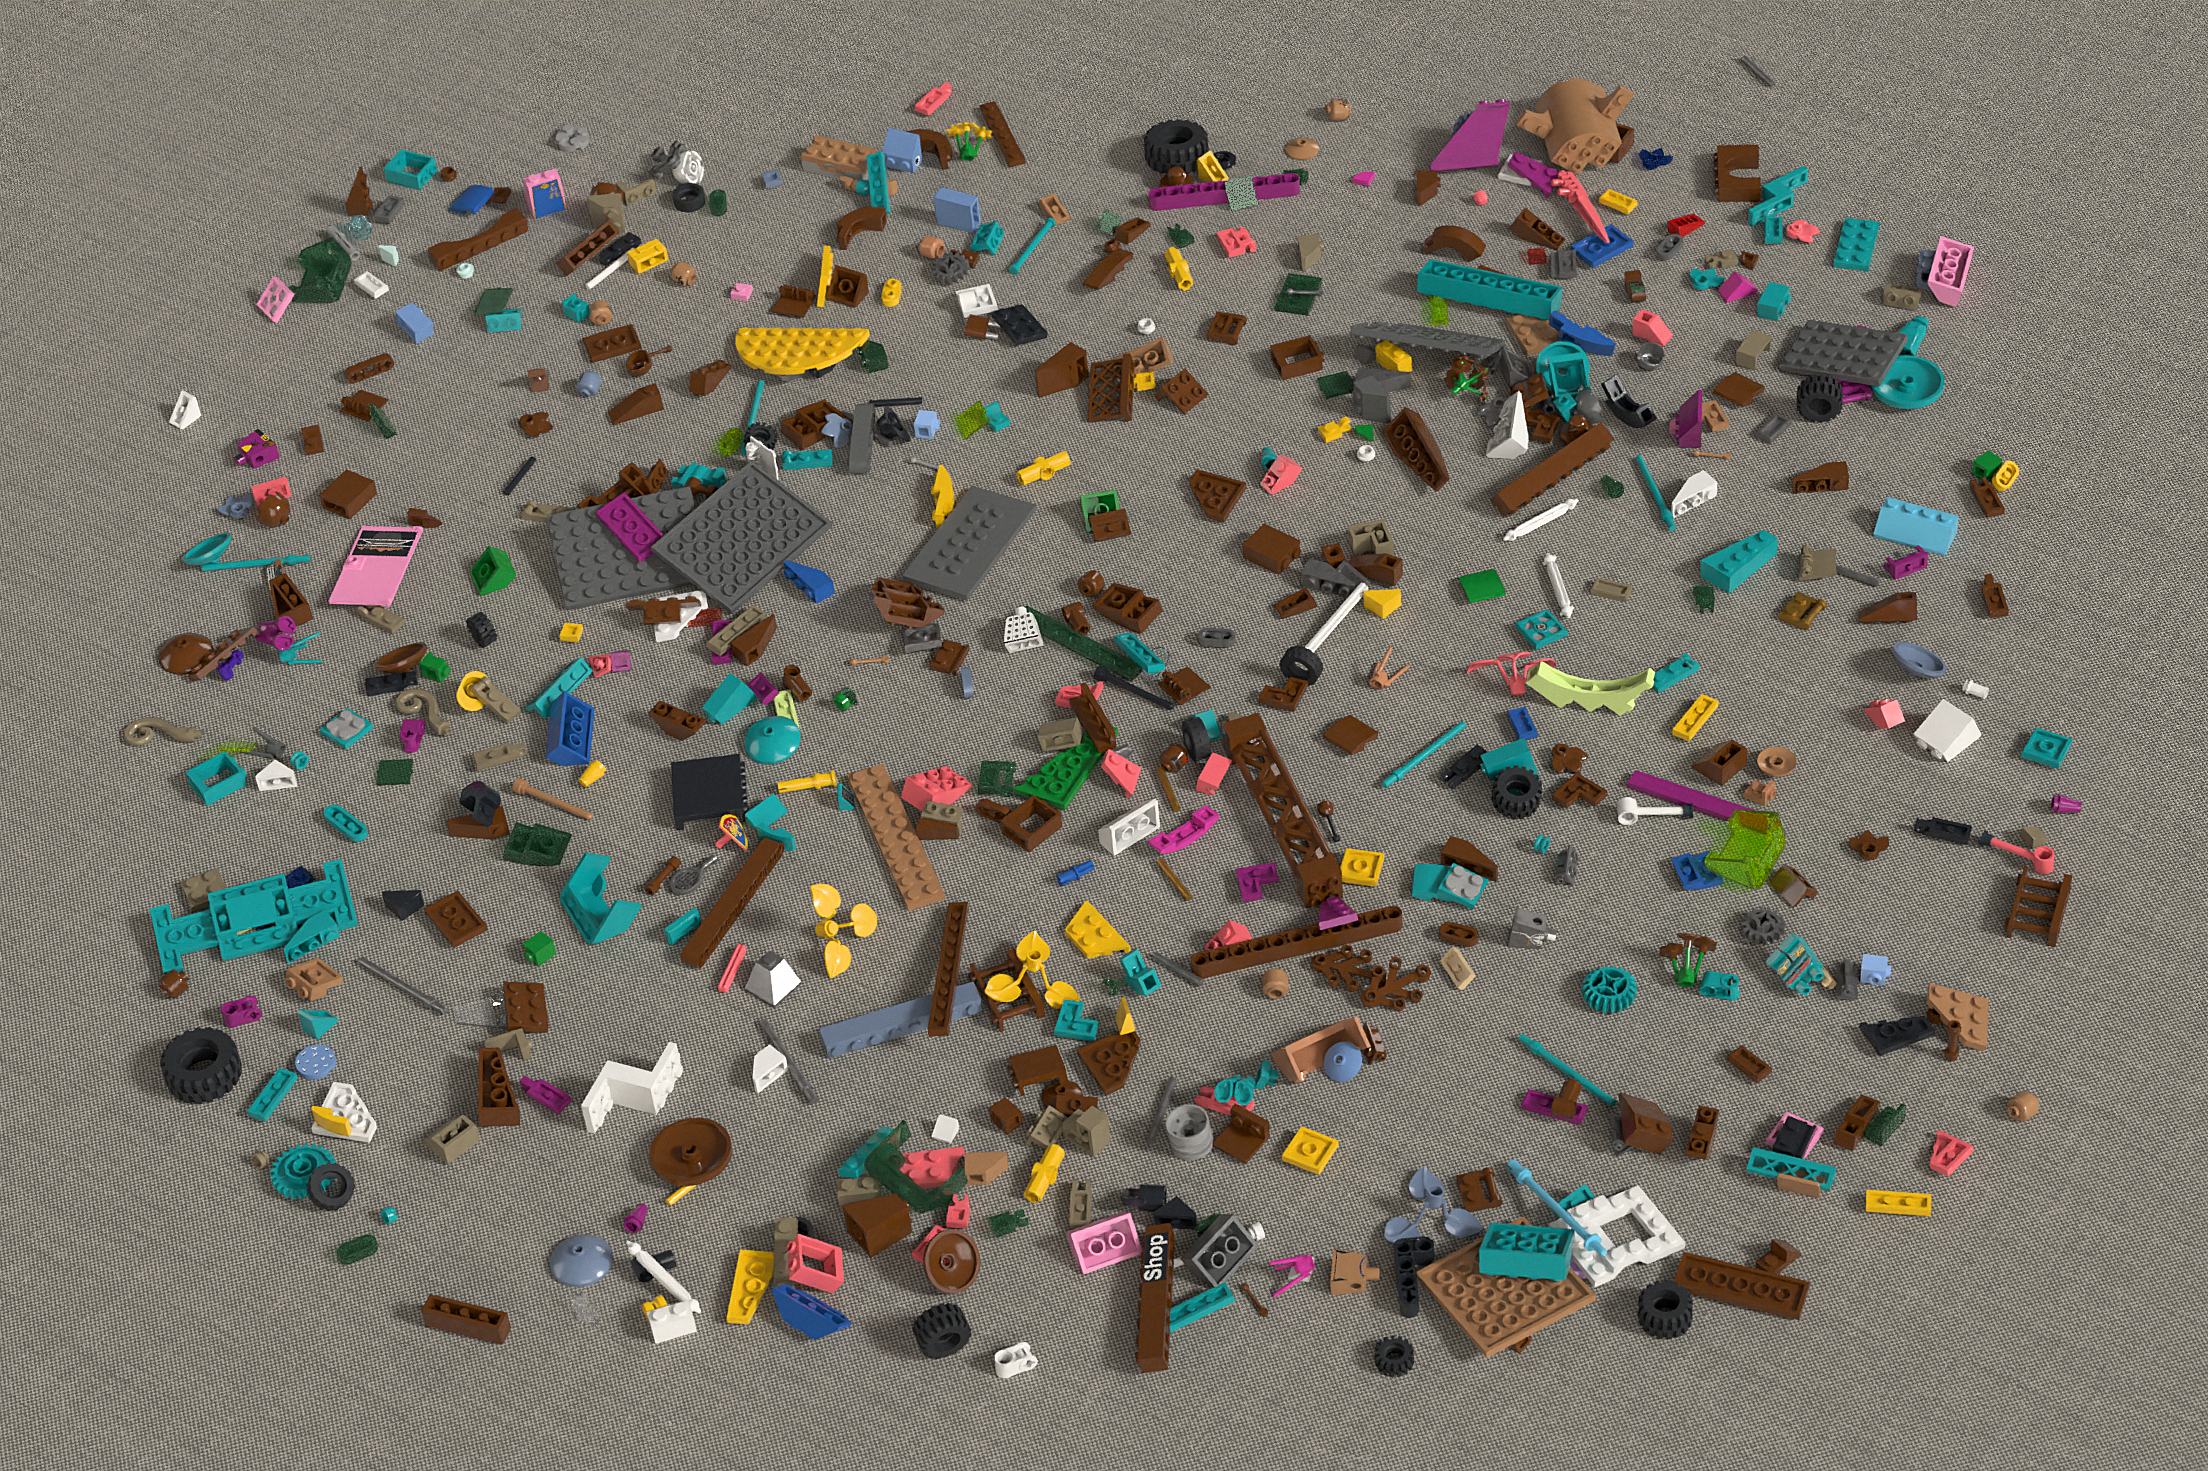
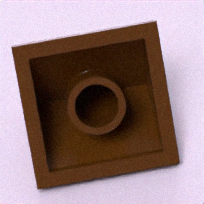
(847, 286)

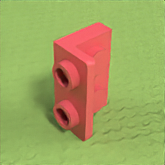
(263, 490)

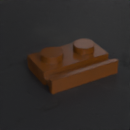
(1110, 525)
(949, 657)

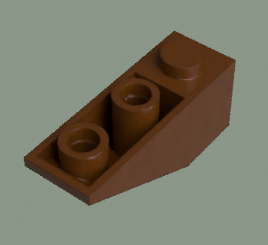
(358, 199)
(1534, 230)
(707, 378)
(1827, 477)
(1379, 567)
(1897, 607)
(753, 643)

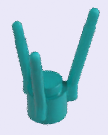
(291, 653)

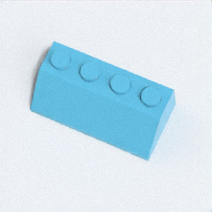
(1916, 525)

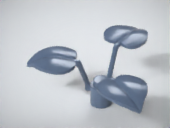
(1428, 1187)

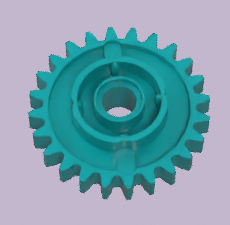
(295, 1168)

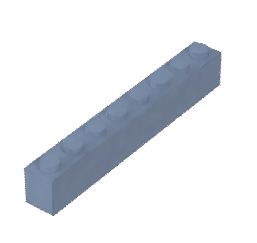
(893, 1022)

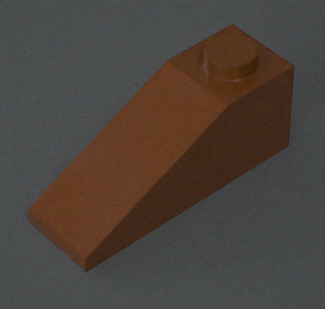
(638, 404)
(470, 828)
(1469, 857)

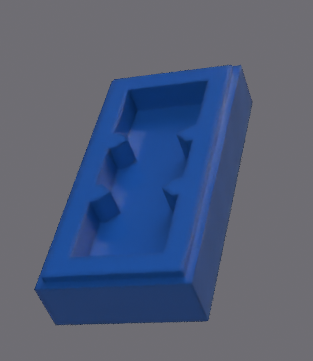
(1522, 723)

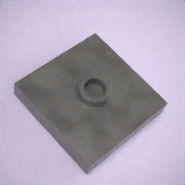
(922, 638)

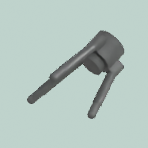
(274, 747)

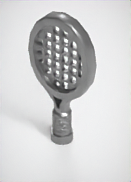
(694, 885)

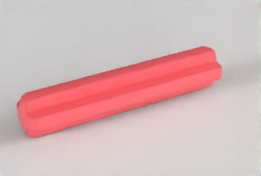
(731, 968)

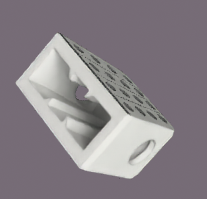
(1022, 631)

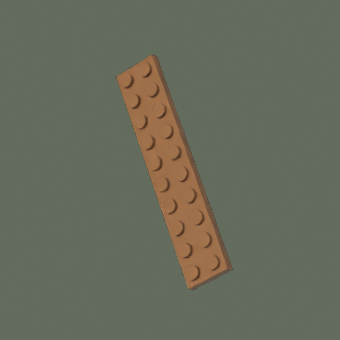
(896, 837)

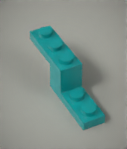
(1778, 195)

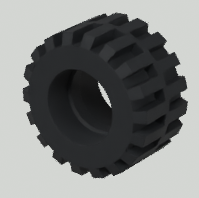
(1819, 387)
(1516, 805)
(1665, 1296)
(941, 1330)

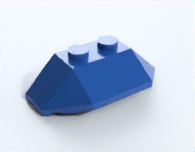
(808, 1313)

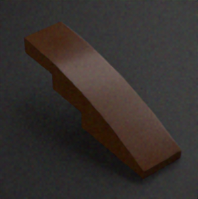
(1106, 270)

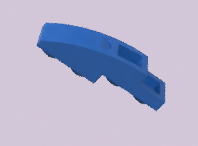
(1587, 338)

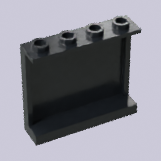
(708, 788)

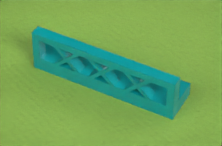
(566, 680)
(1776, 1161)

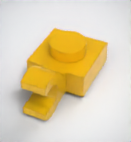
(1334, 431)

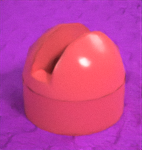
(1480, 197)

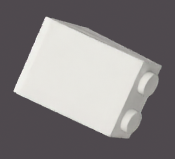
(1947, 731)

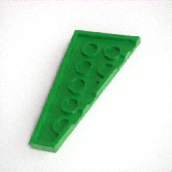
(1063, 775)

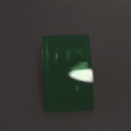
(536, 845)

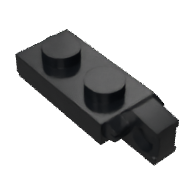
(619, 248)
(390, 683)
(1944, 830)

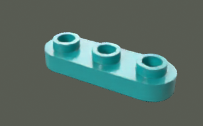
(345, 823)

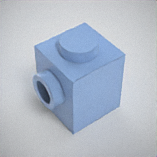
(926, 424)
(1875, 969)

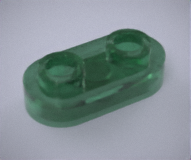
(718, 202)
(357, 1249)

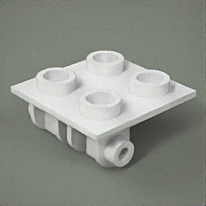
(762, 456)

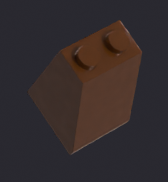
(878, 1222)

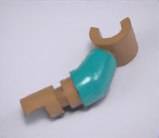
(861, 186)

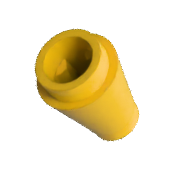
(592, 773)

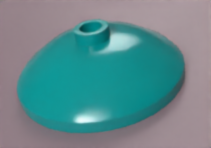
(1571, 379)
(208, 550)
(774, 746)

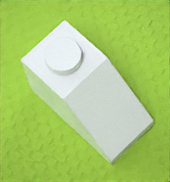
(768, 1066)

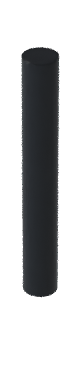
(896, 402)
(522, 472)

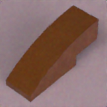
(1855, 1122)

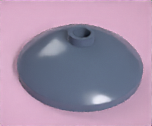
(1918, 660)
(581, 1260)

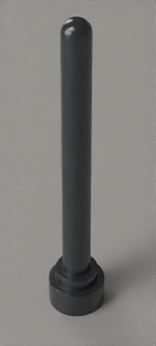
(1102, 674)

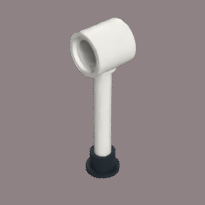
(1629, 811)

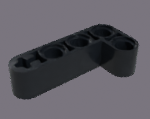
(1407, 1255)

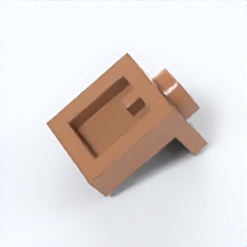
(1760, 792)

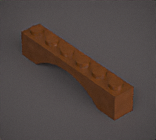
(451, 253)

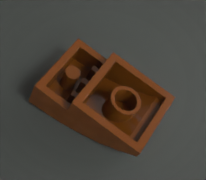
(808, 423)
(1128, 607)

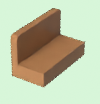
(1799, 1185)

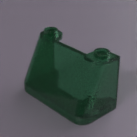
(325, 272)

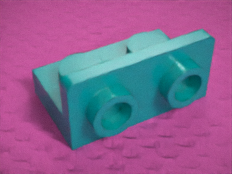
(988, 237)
(505, 321)

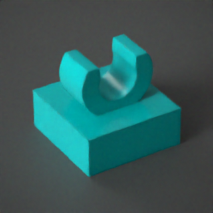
(1265, 1075)

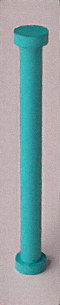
(1049, 223)

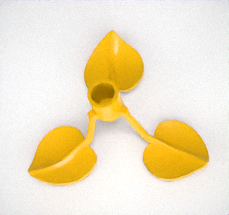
(864, 921)
(1033, 952)

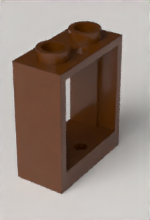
(1295, 347)
(1026, 840)

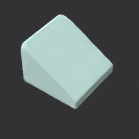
(389, 254)

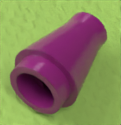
(2064, 804)
(635, 1219)

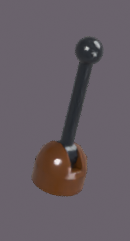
(1326, 809)

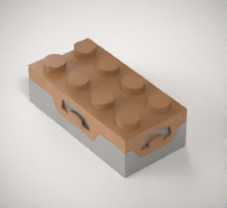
(836, 158)

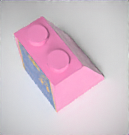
(544, 193)

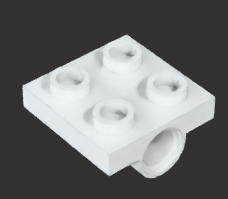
(976, 300)

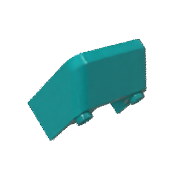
(587, 908)

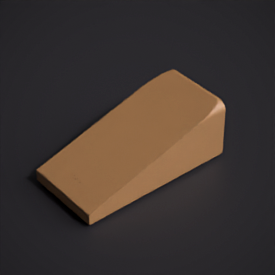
(1053, 208)

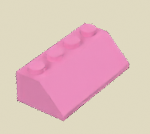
(1949, 270)

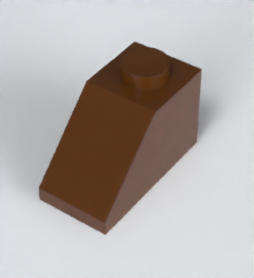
(1427, 185)

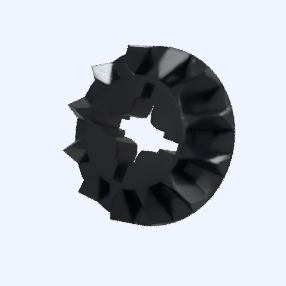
(1229, 157)

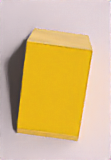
(1209, 169)
(1382, 601)

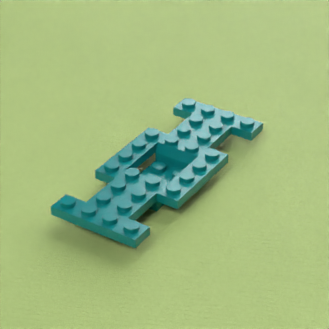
(250, 907)

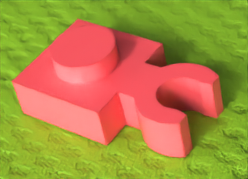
(958, 1214)

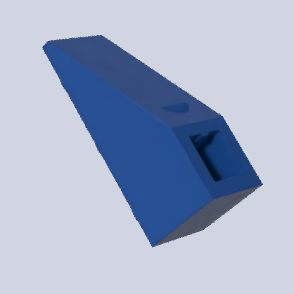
(811, 581)

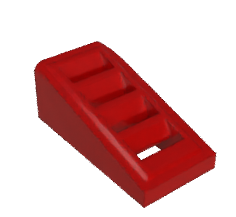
(1682, 226)

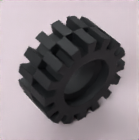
(763, 432)
(481, 629)
(1394, 1346)

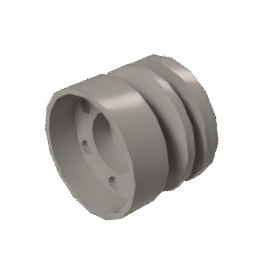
(1189, 1132)

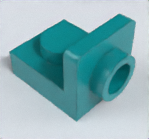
(1564, 404)
(997, 418)

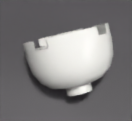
(689, 168)

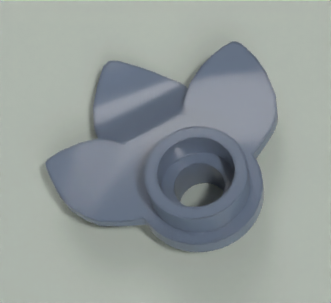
(836, 429)
(236, 507)

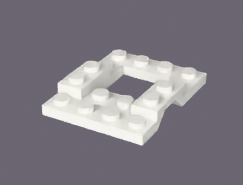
(1601, 1211)

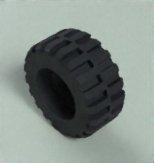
(1175, 145)
(205, 1083)

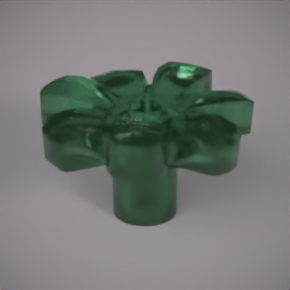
(1115, 985)

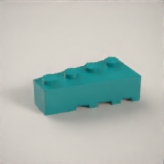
(1739, 561)

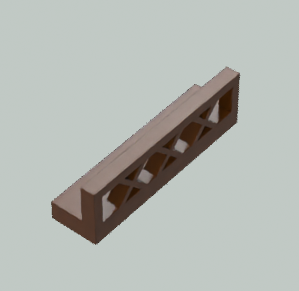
(1093, 720)

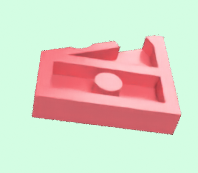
(1072, 691)
(1121, 771)
(1948, 1153)

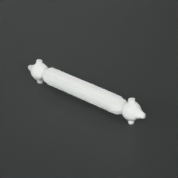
(1540, 519)
(1558, 585)
(662, 1276)

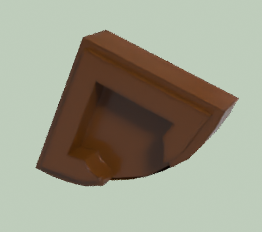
(1749, 260)

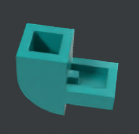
(1139, 977)

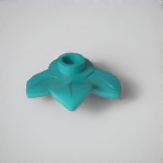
(1705, 279)

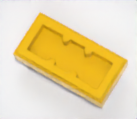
(1618, 201)

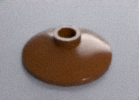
(1053, 1089)

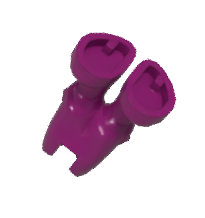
(271, 631)

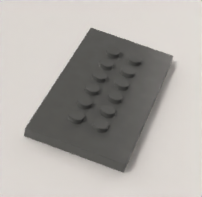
(969, 543)

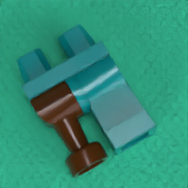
(700, 479)

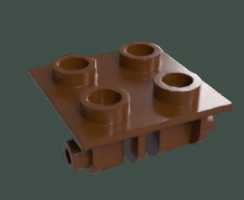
(794, 301)
(359, 404)
(1183, 685)

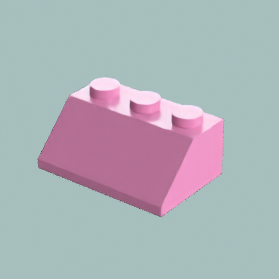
(1104, 1242)

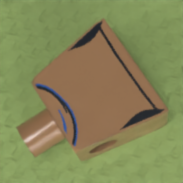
(1351, 1272)

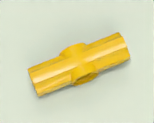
(1178, 268)
(1043, 468)
(1044, 1173)

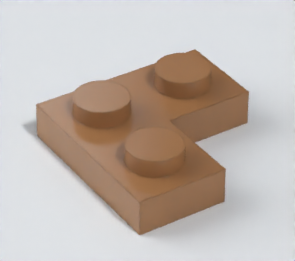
(1714, 416)

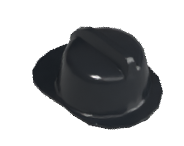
(891, 426)

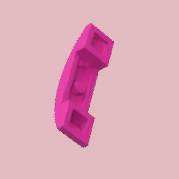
(1186, 834)

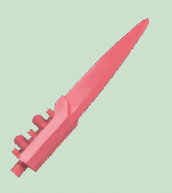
(1576, 194)

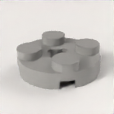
(578, 136)

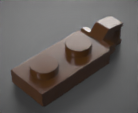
(1994, 597)

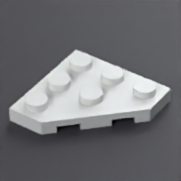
(670, 631)
(346, 1103)

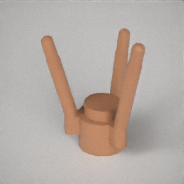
(1379, 677)

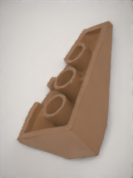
(1148, 357)

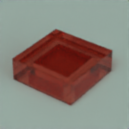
(1536, 256)

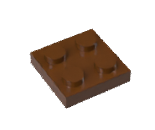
(1532, 390)

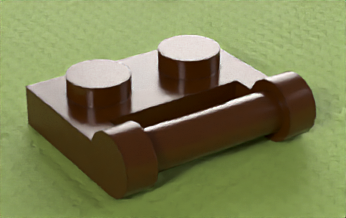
(1221, 324)
(1472, 1192)

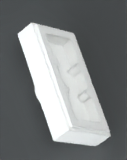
(371, 284)

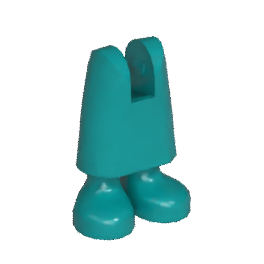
(1236, 1087)

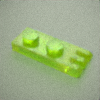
(1438, 311)

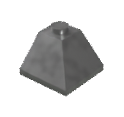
(772, 979)

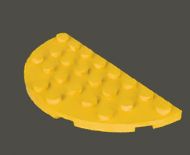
(796, 349)

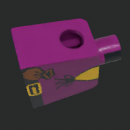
(256, 450)

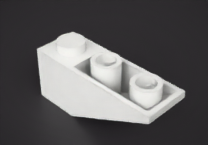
(1694, 492)

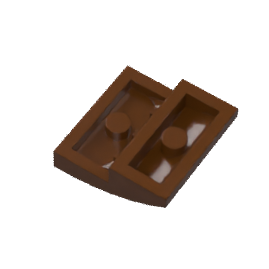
(1738, 389)
(1350, 734)

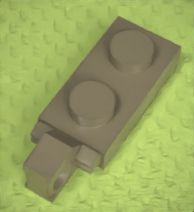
(498, 755)

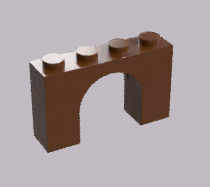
(1731, 187)

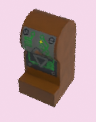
(1634, 286)

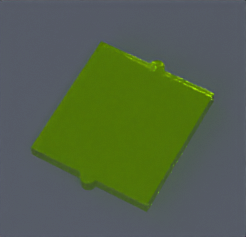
(972, 420)
(238, 746)

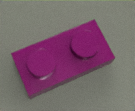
(763, 688)

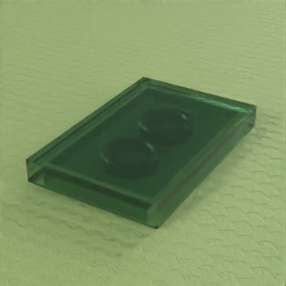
(1298, 303)

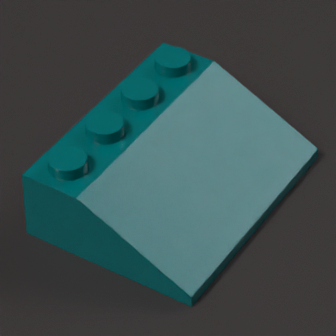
(1526, 1251)

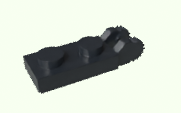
(1464, 767)

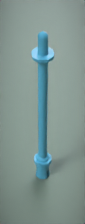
(1523, 1176)

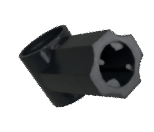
(665, 1259)

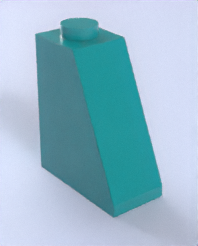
(728, 700)
(1510, 755)

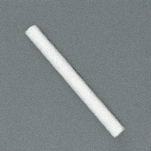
(607, 271)

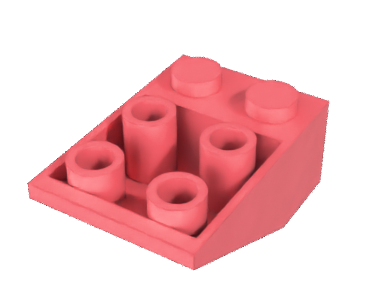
(935, 785)

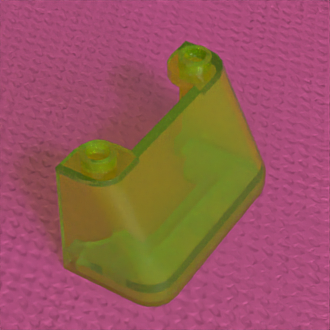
(1751, 850)

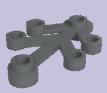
(668, 162)

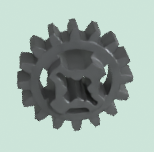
(950, 268)
(1763, 925)

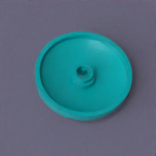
(1911, 383)

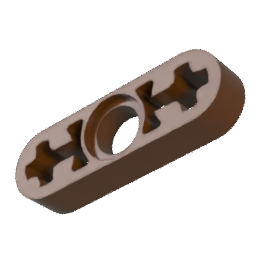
(382, 367)

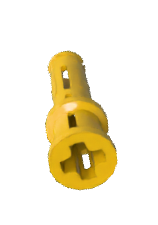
(817, 781)

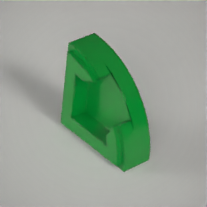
(1365, 431)

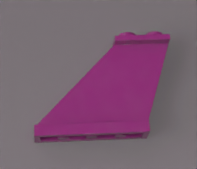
(1477, 140)

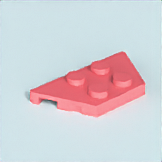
(932, 1167)

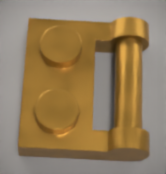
(1797, 608)

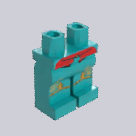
(1796, 964)

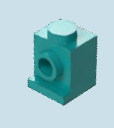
(575, 308)

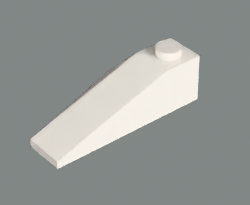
(1511, 432)

